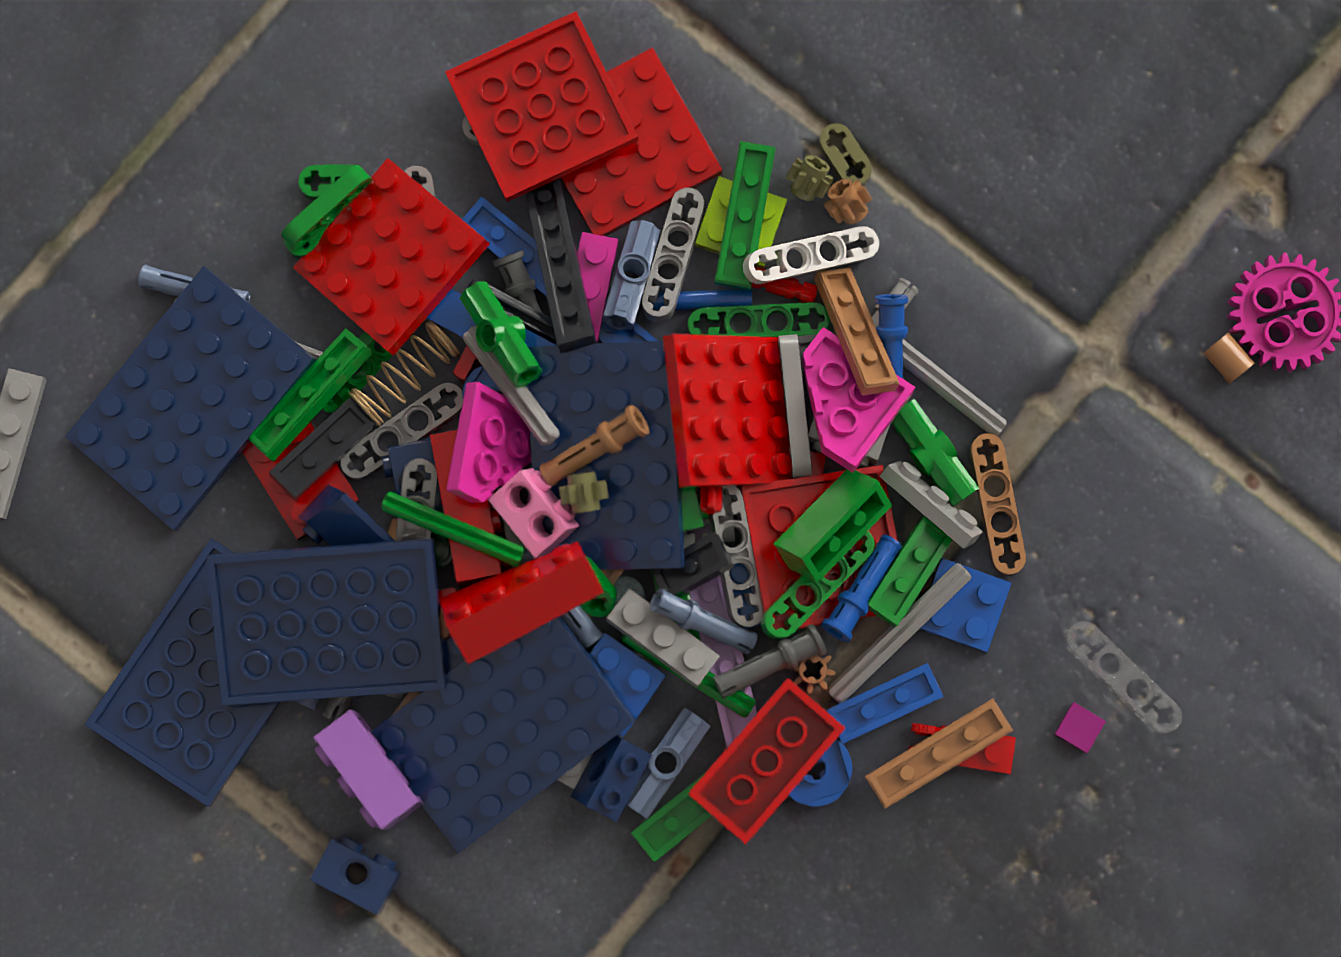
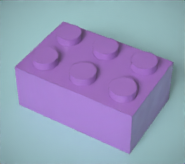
(366, 771)

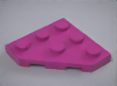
(844, 418)
(488, 446)

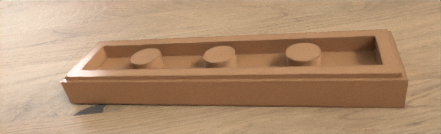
(856, 331)
(938, 753)

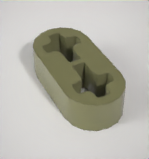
(852, 151)

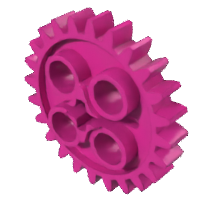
(1276, 282)

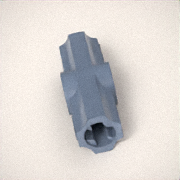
(625, 291)
(680, 742)

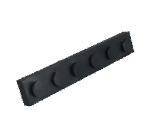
(560, 267)

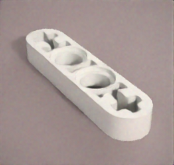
(811, 255)

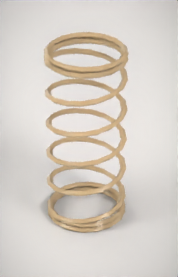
(434, 332)

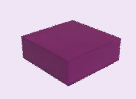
(1079, 727)

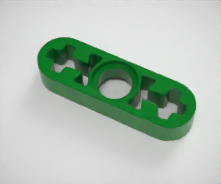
(325, 207)

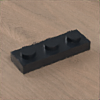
(322, 449)

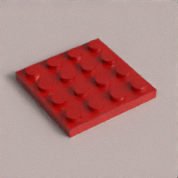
(541, 106)
(650, 171)
(391, 256)
(727, 410)
(771, 512)

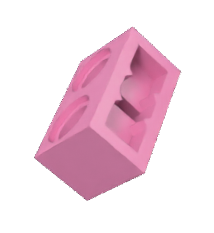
(528, 519)

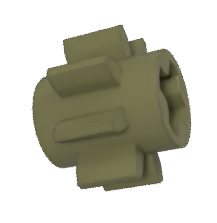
(809, 178)
(583, 492)

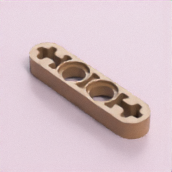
(1002, 504)

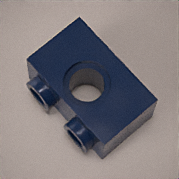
(400, 455)
(611, 777)
(334, 876)

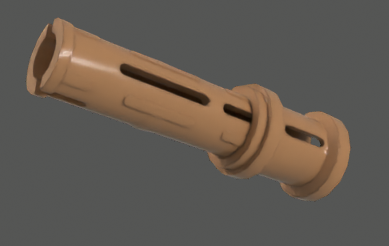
(608, 438)

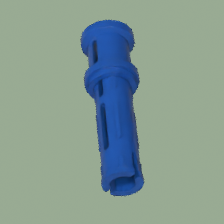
(892, 327)
(855, 601)

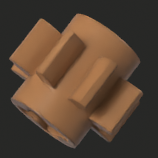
(847, 201)
(823, 672)

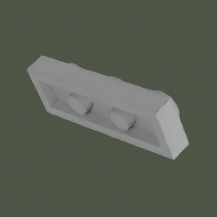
(932, 503)
(662, 638)

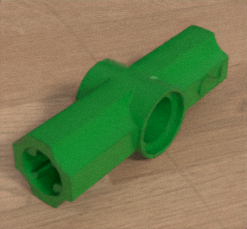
(500, 334)
(933, 453)

